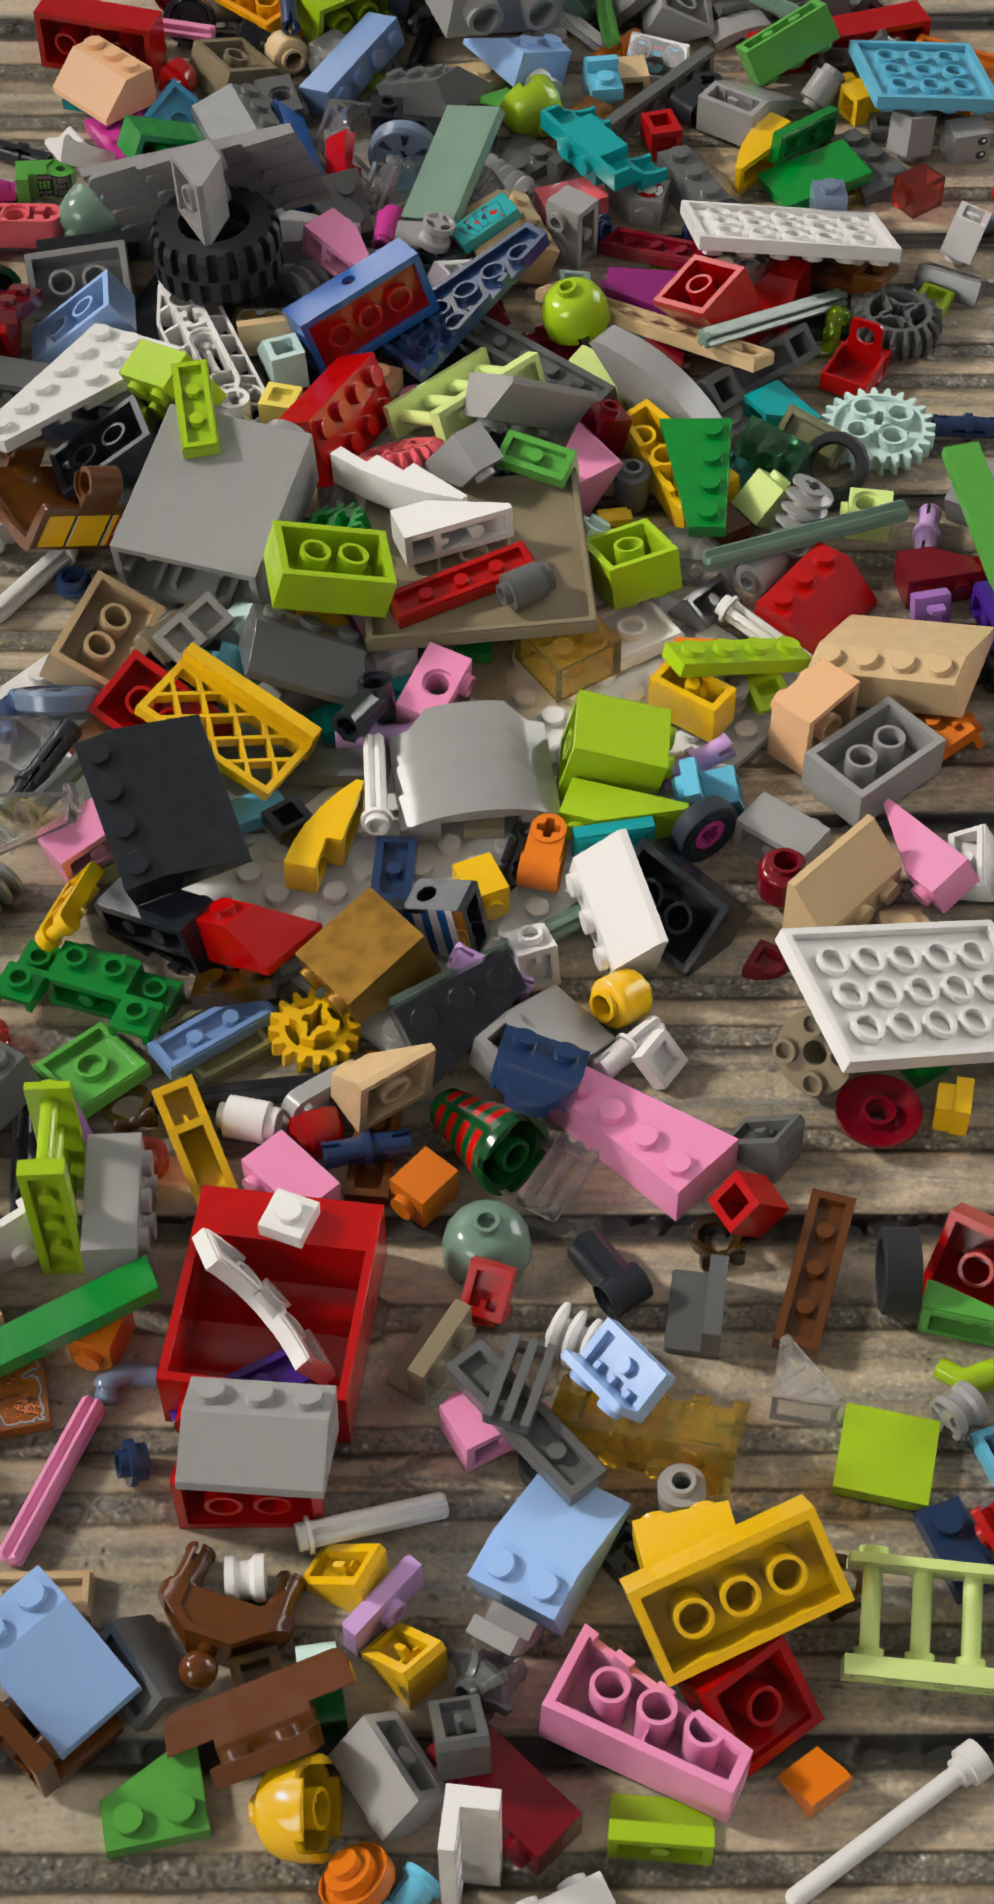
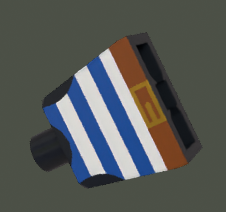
(446, 913)

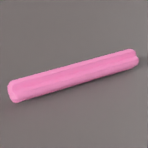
(51, 1481)

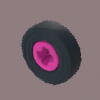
(704, 828)

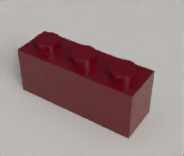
(535, 1814)

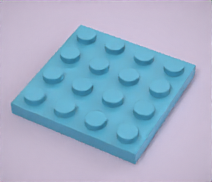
(923, 76)

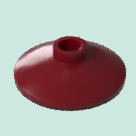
(882, 1098)

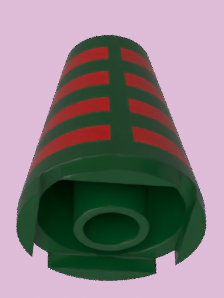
(489, 1138)

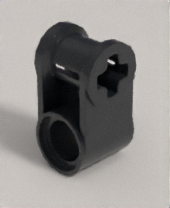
(685, 99)

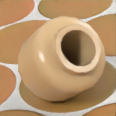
(287, 52)

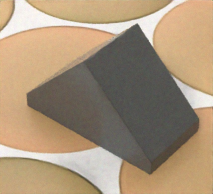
(770, 1143)
(460, 1737)

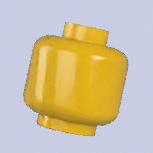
(621, 998)

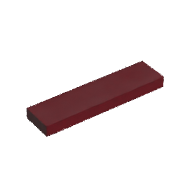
(649, 248)

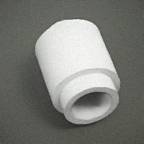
(248, 1119)

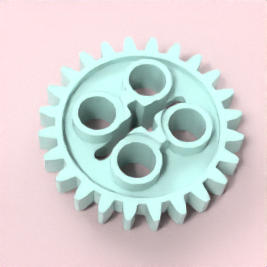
(886, 425)

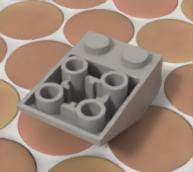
(735, 106)
(548, 1015)

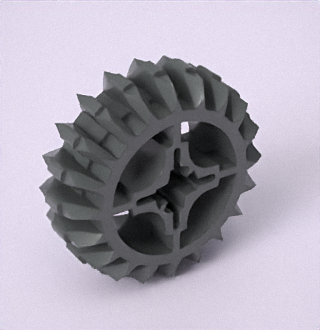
(908, 318)

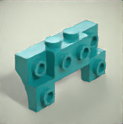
(597, 151)

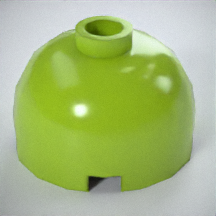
(524, 104)
(574, 311)

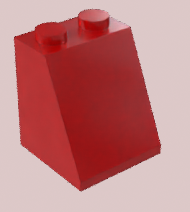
(710, 293)

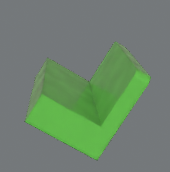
(537, 459)

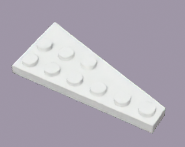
(76, 379)

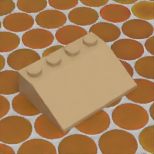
(915, 662)

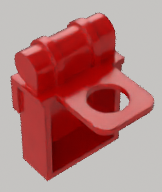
(856, 362)

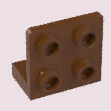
(38, 1757)

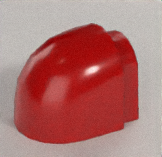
(179, 70)
(314, 1127)

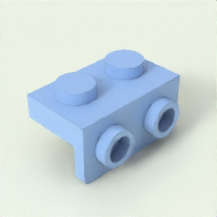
(619, 1372)

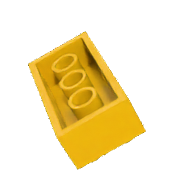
(736, 1589)

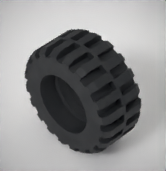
(236, 265)

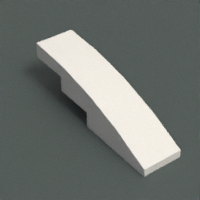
(387, 483)

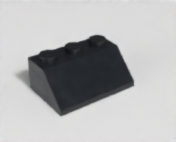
(693, 908)

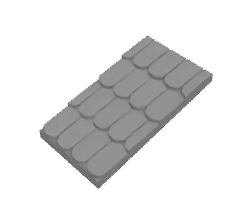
(260, 160)

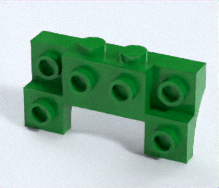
(95, 984)

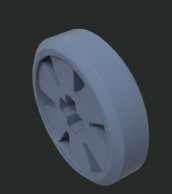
(399, 136)
(54, 700)

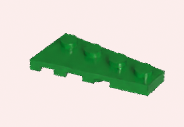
(701, 469)

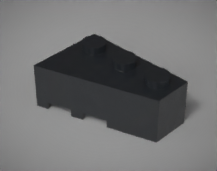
(159, 926)
(458, 1008)

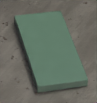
(454, 161)

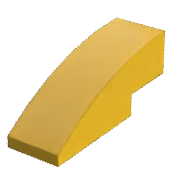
(755, 151)
(325, 839)
(193, 1136)

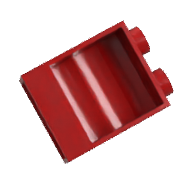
(327, 1282)

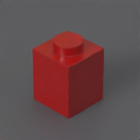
(748, 1204)

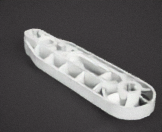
(203, 339)

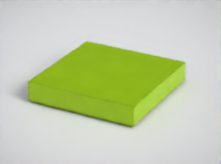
(886, 1457)

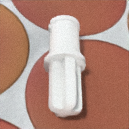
(625, 1045)

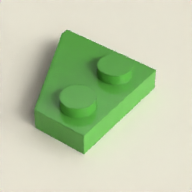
(157, 1807)

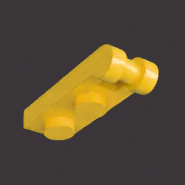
(69, 908)

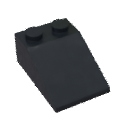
(116, 438)

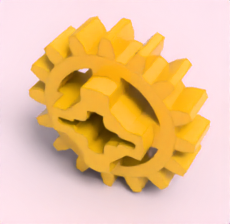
(312, 1033)

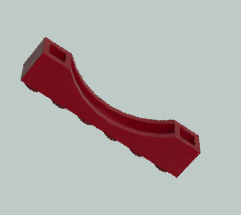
(935, 569)

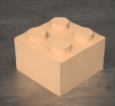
(810, 712)

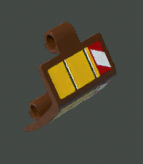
(42, 517)

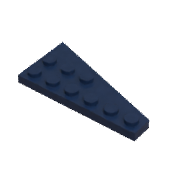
(465, 300)

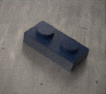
(394, 866)
(951, 1536)

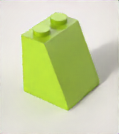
(616, 744)

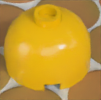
(298, 1810)

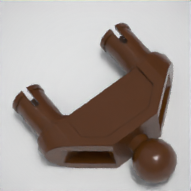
(220, 1626)

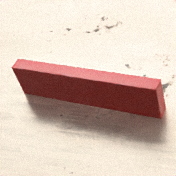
(455, 585)

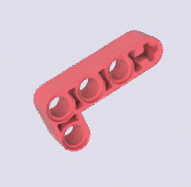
(28, 222)

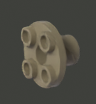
(807, 1057)

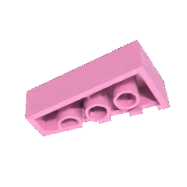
(649, 1143)
(641, 1729)

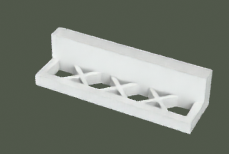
(469, 1840)

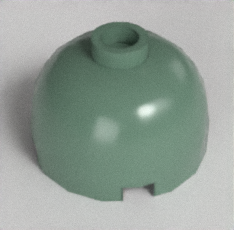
(84, 214)
(489, 1231)

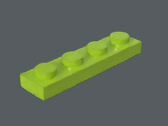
(736, 656)

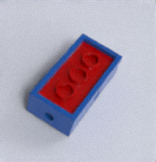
(363, 306)

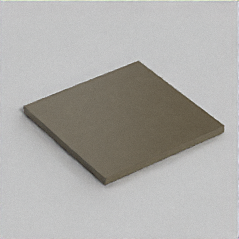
(554, 532)

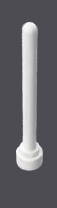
(966, 1767)

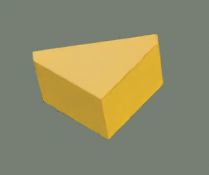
(346, 1573)
(408, 1662)

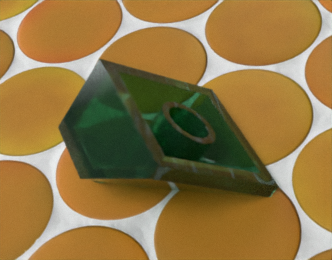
(768, 449)

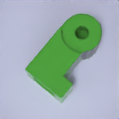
(43, 179)

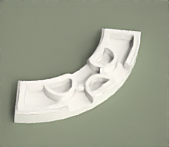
(268, 1302)

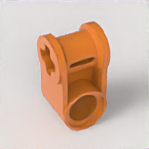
(544, 854)

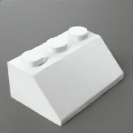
(617, 906)

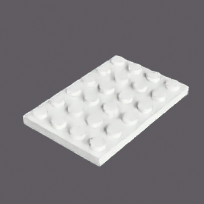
(789, 232)
(898, 991)

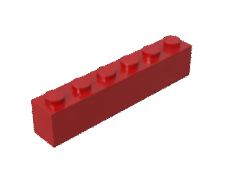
(900, 20)

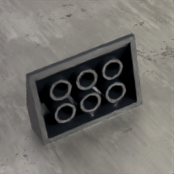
(162, 805)

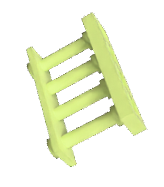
(441, 398)
(918, 1666)

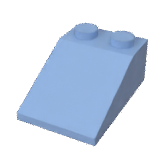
(520, 55)
(100, 301)
(548, 1553)
(58, 1664)

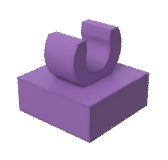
(931, 605)

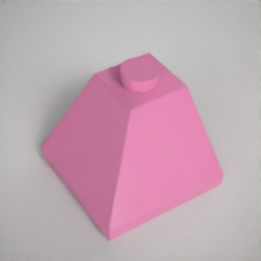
(596, 465)

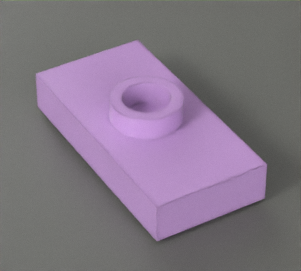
(383, 1605)

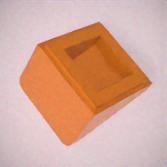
(815, 1781)

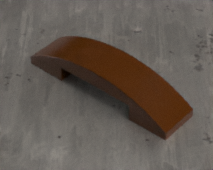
(850, 277)

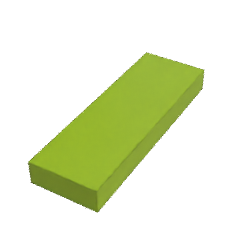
(195, 409)

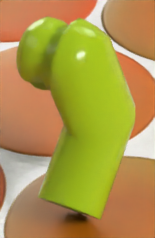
(979, 1374)

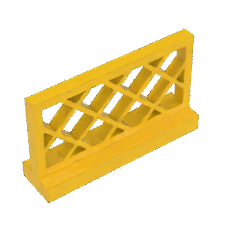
(245, 704)

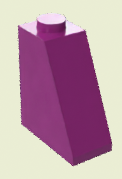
(636, 286)

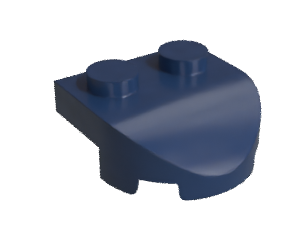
(537, 1072)

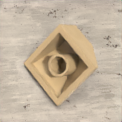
(382, 1083)

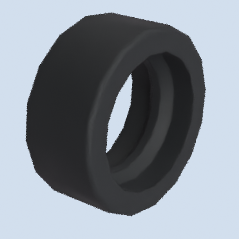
(854, 446)
(899, 1270)

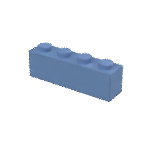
(353, 62)

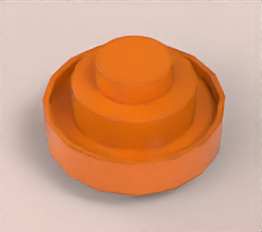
(357, 1875)

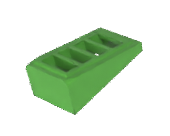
(955, 1315)

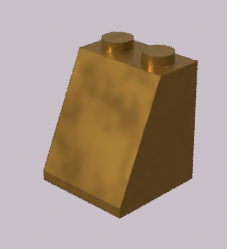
(366, 957)

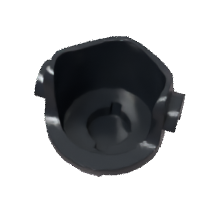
(192, 11)

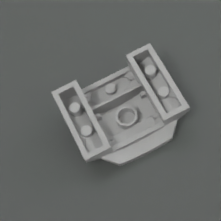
(470, 766)

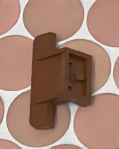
(262, 1719)

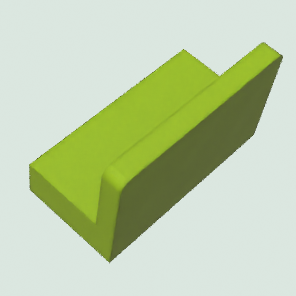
(658, 1830)

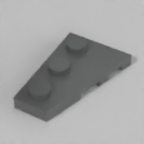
(879, 161)

